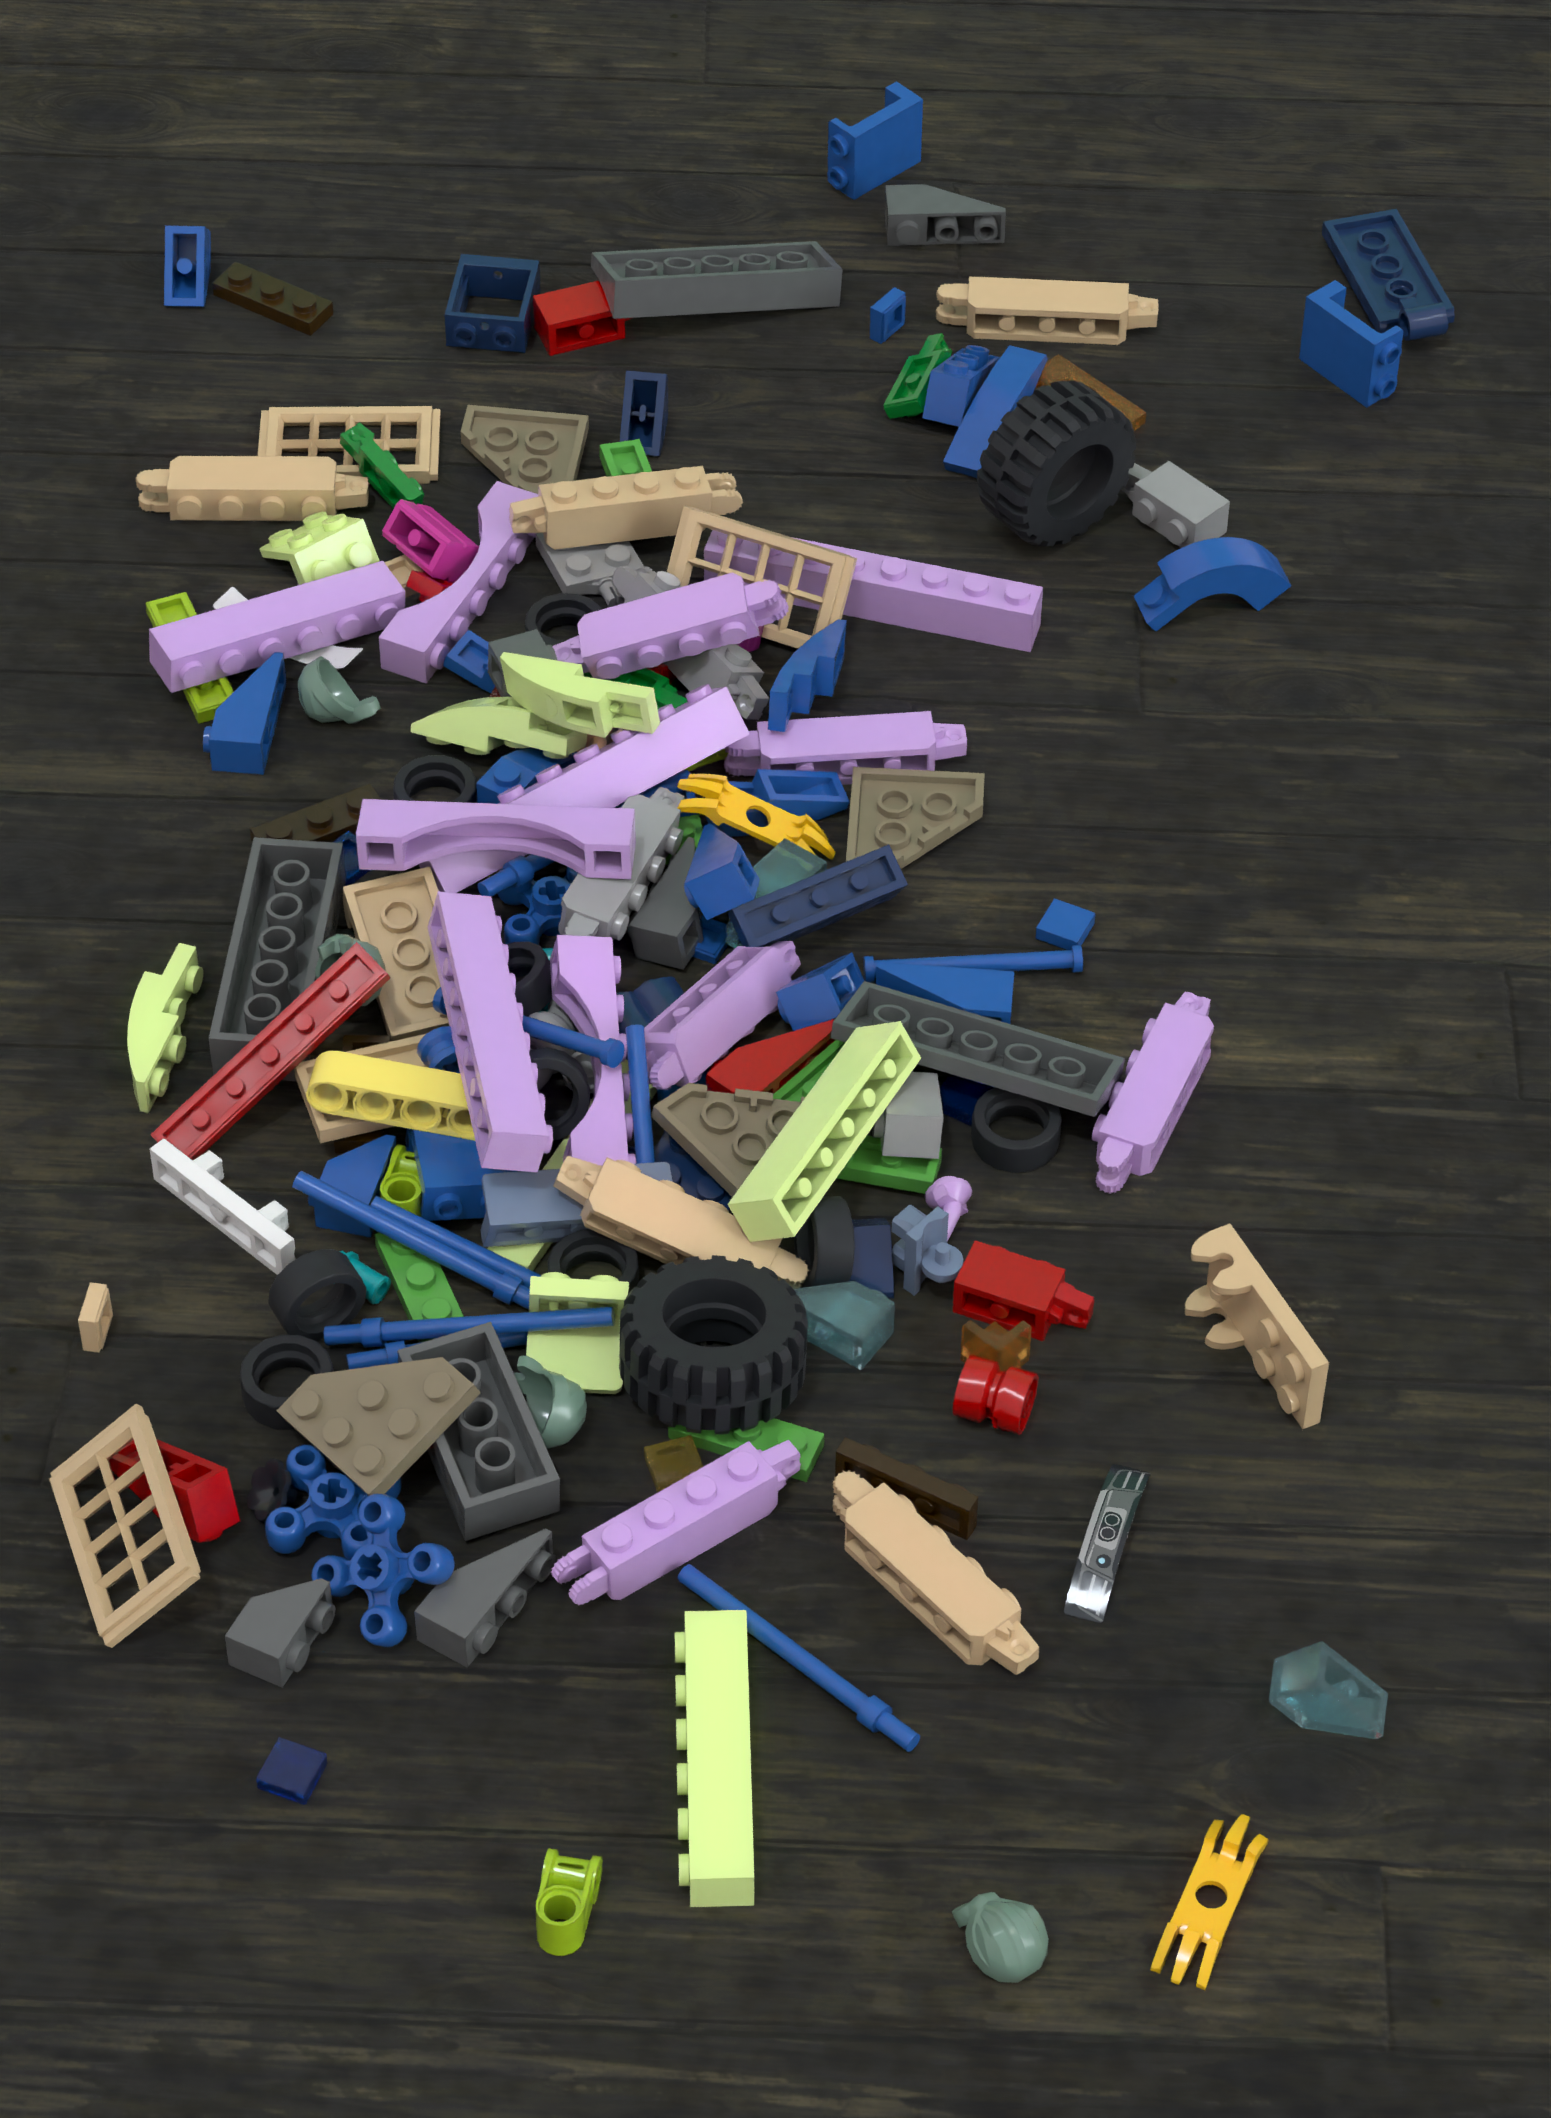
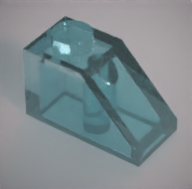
(848, 1320)
(1327, 1693)

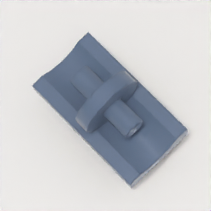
(924, 1248)

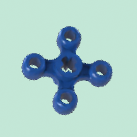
(544, 907)
(328, 1510)
(384, 1569)

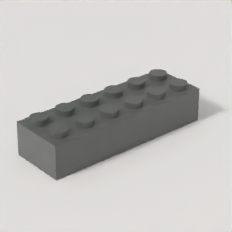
(282, 917)

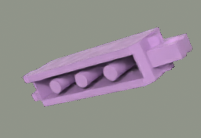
(672, 625)
(847, 742)
(716, 1013)
(1154, 1091)
(678, 1523)

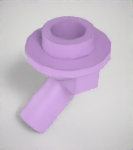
(951, 1196)

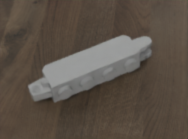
(717, 667)
(604, 904)

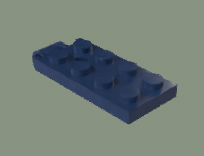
(1389, 274)

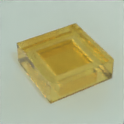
(672, 1461)

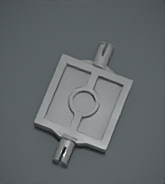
(589, 567)

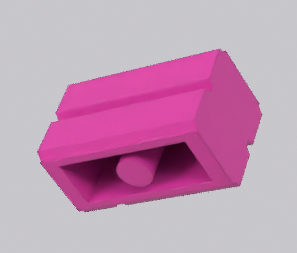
(429, 540)

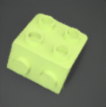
(323, 546)
(579, 1354)

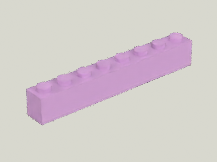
(907, 593)
(611, 773)
(488, 1033)

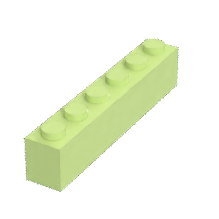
(824, 1132)
(717, 1759)

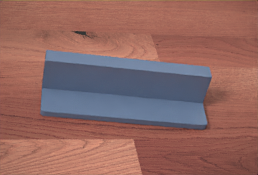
(531, 1211)

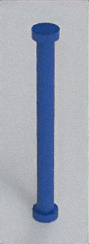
(1002, 962)
(609, 1051)

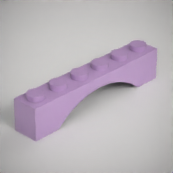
(425, 633)
(407, 833)
(585, 988)

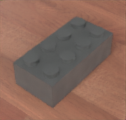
(493, 1452)

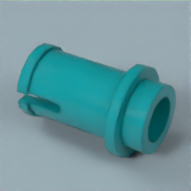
(376, 1283)

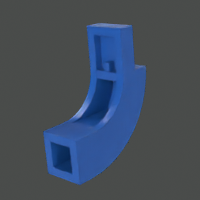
(1209, 569)

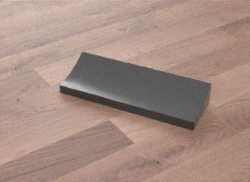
(718, 279)
(988, 1049)

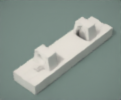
(199, 1187)

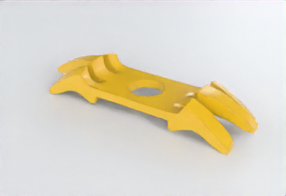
(729, 806)
(1208, 1924)

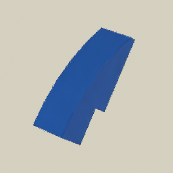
(794, 791)

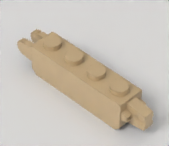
(1045, 310)
(250, 488)
(622, 506)
(665, 1220)
(931, 1575)

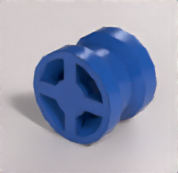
(438, 1050)

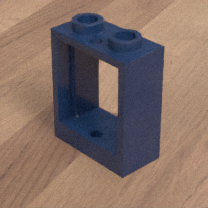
(477, 278)

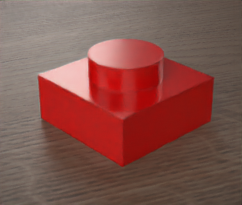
(426, 585)

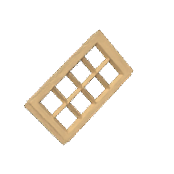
(425, 444)
(836, 587)
(172, 1582)

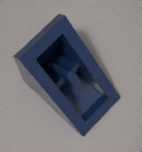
(645, 410)
(873, 1255)

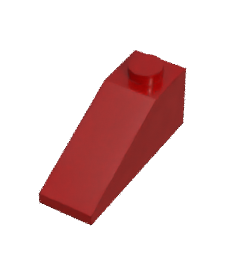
(769, 1062)
(198, 1484)

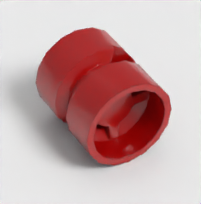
(995, 1394)

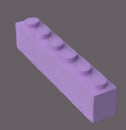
(282, 622)

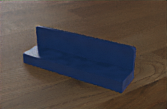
(819, 899)

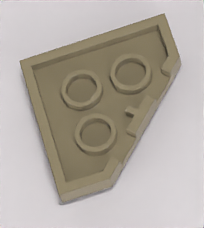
(526, 445)
(910, 809)
(722, 1129)
(379, 1416)

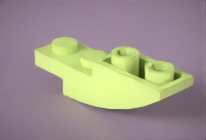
(576, 702)
(496, 721)
(155, 1024)

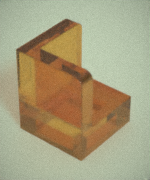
(997, 1343)

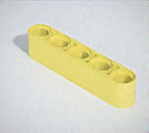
(390, 1093)

